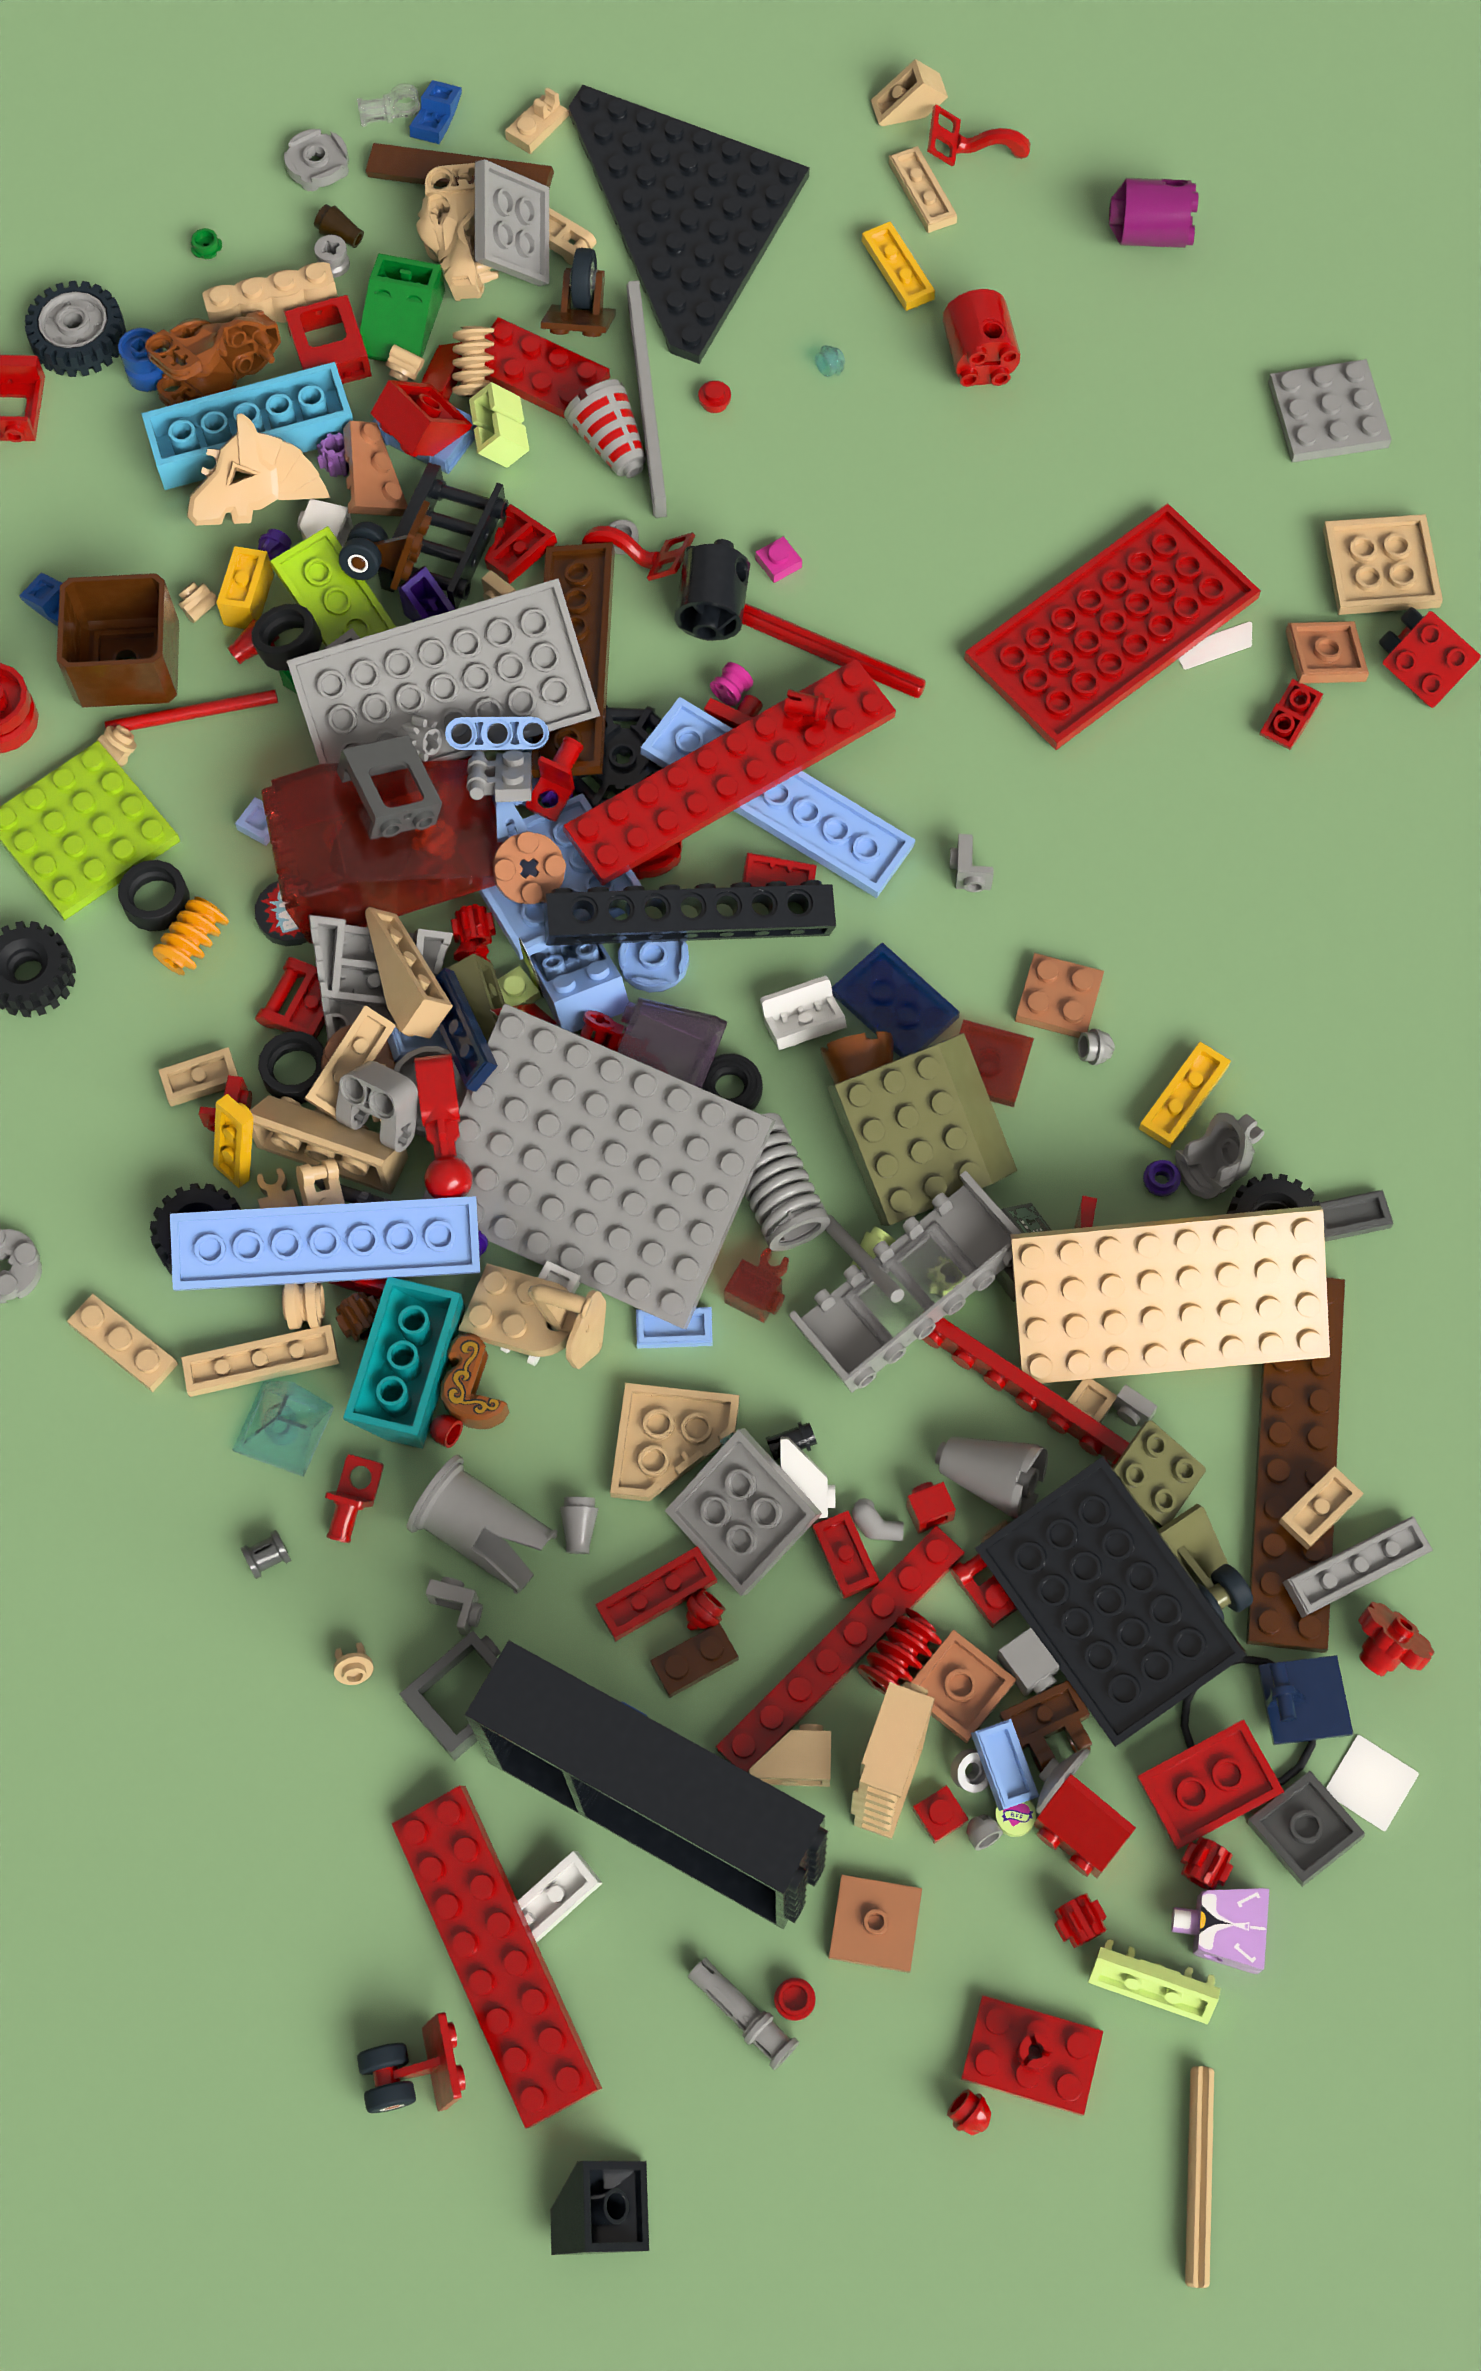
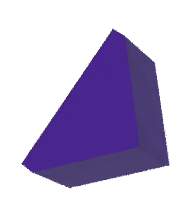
(423, 597)

